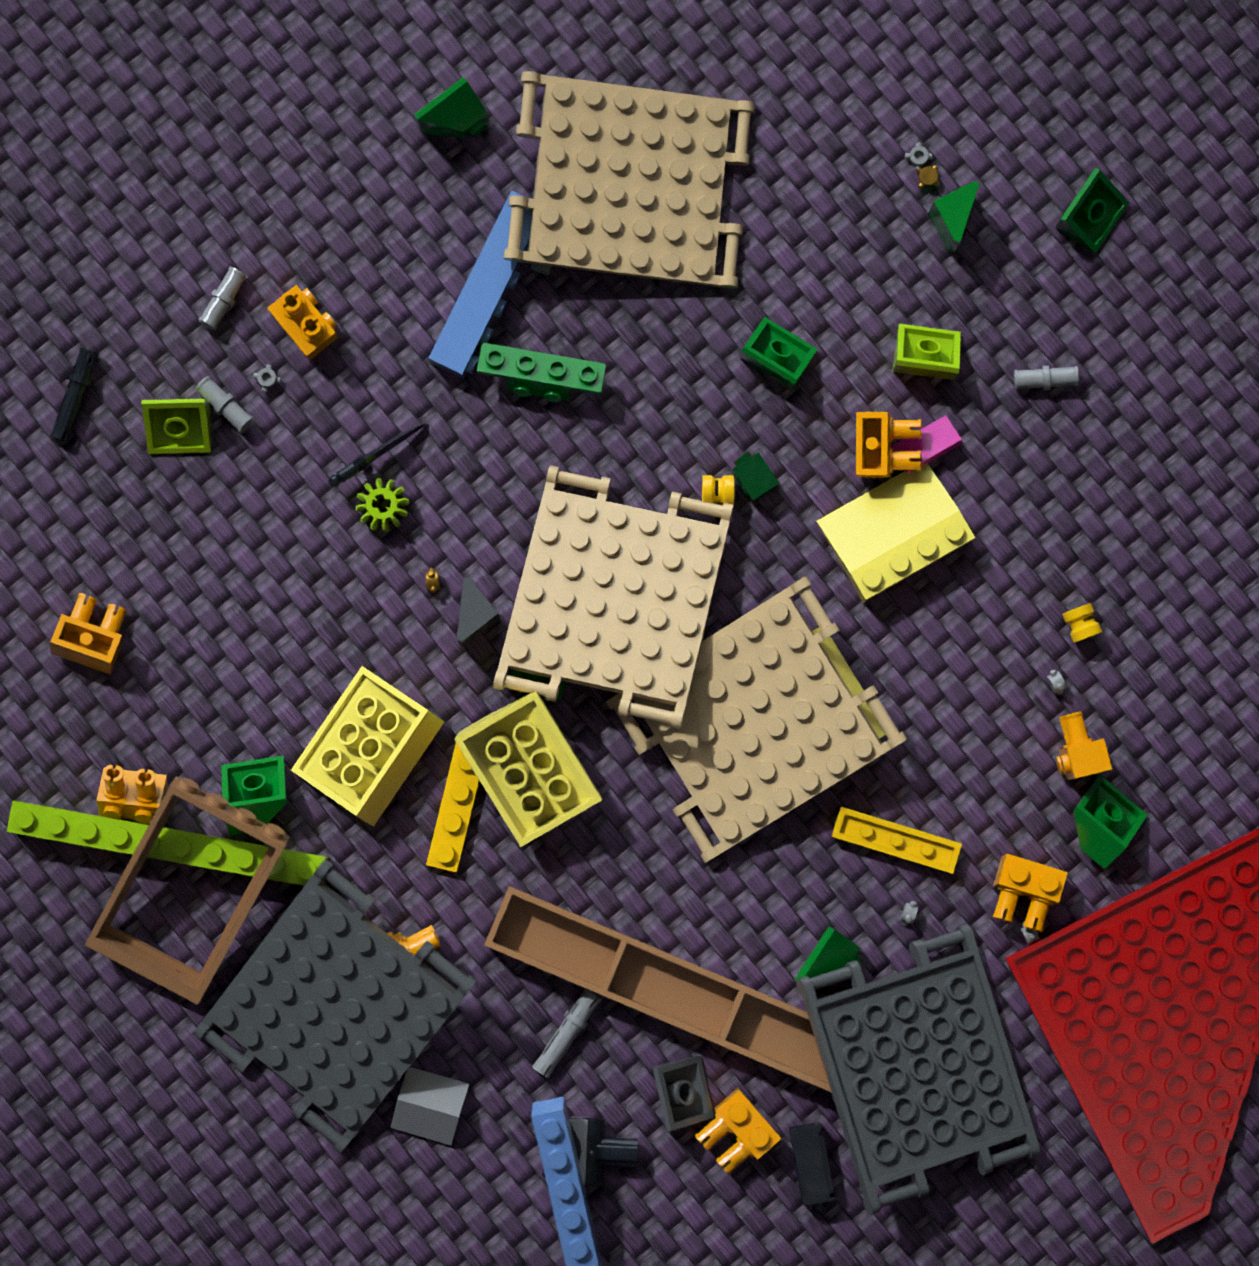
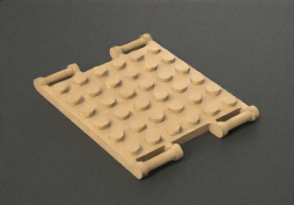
(629, 181)
(614, 597)
(764, 722)

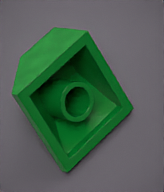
(453, 113)
(256, 787)
(1106, 821)
(829, 955)

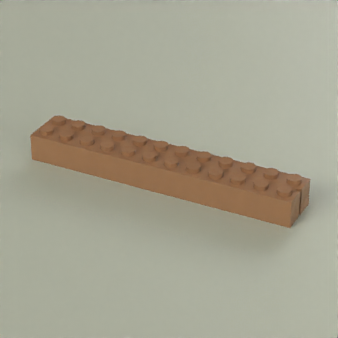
(657, 984)

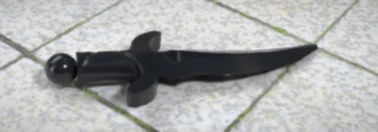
(364, 462)

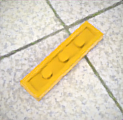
(454, 814)
(896, 840)

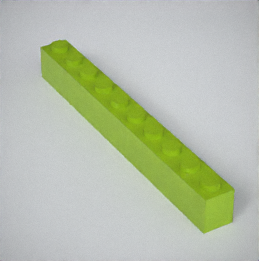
(170, 845)

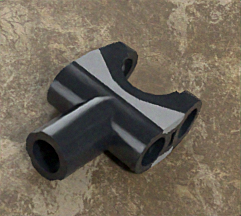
(597, 1151)

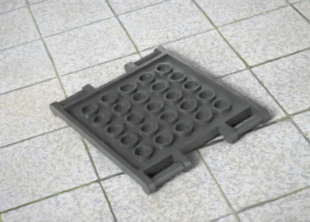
(334, 1005)
(919, 1068)

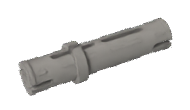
(560, 1042)

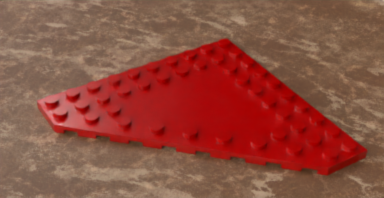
(1158, 1026)

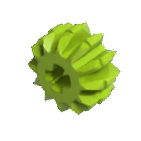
(390, 497)

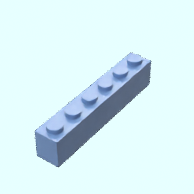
(480, 299)
(565, 1183)

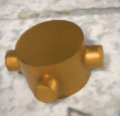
(928, 177)
(432, 580)

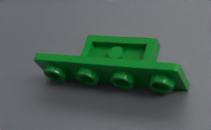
(540, 372)

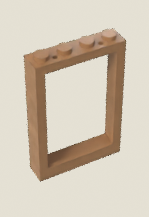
(151, 961)

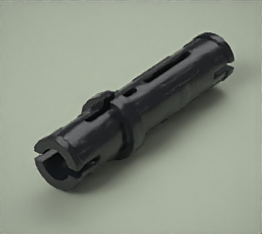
(74, 394)

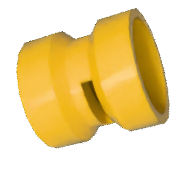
(725, 489)
(1082, 622)

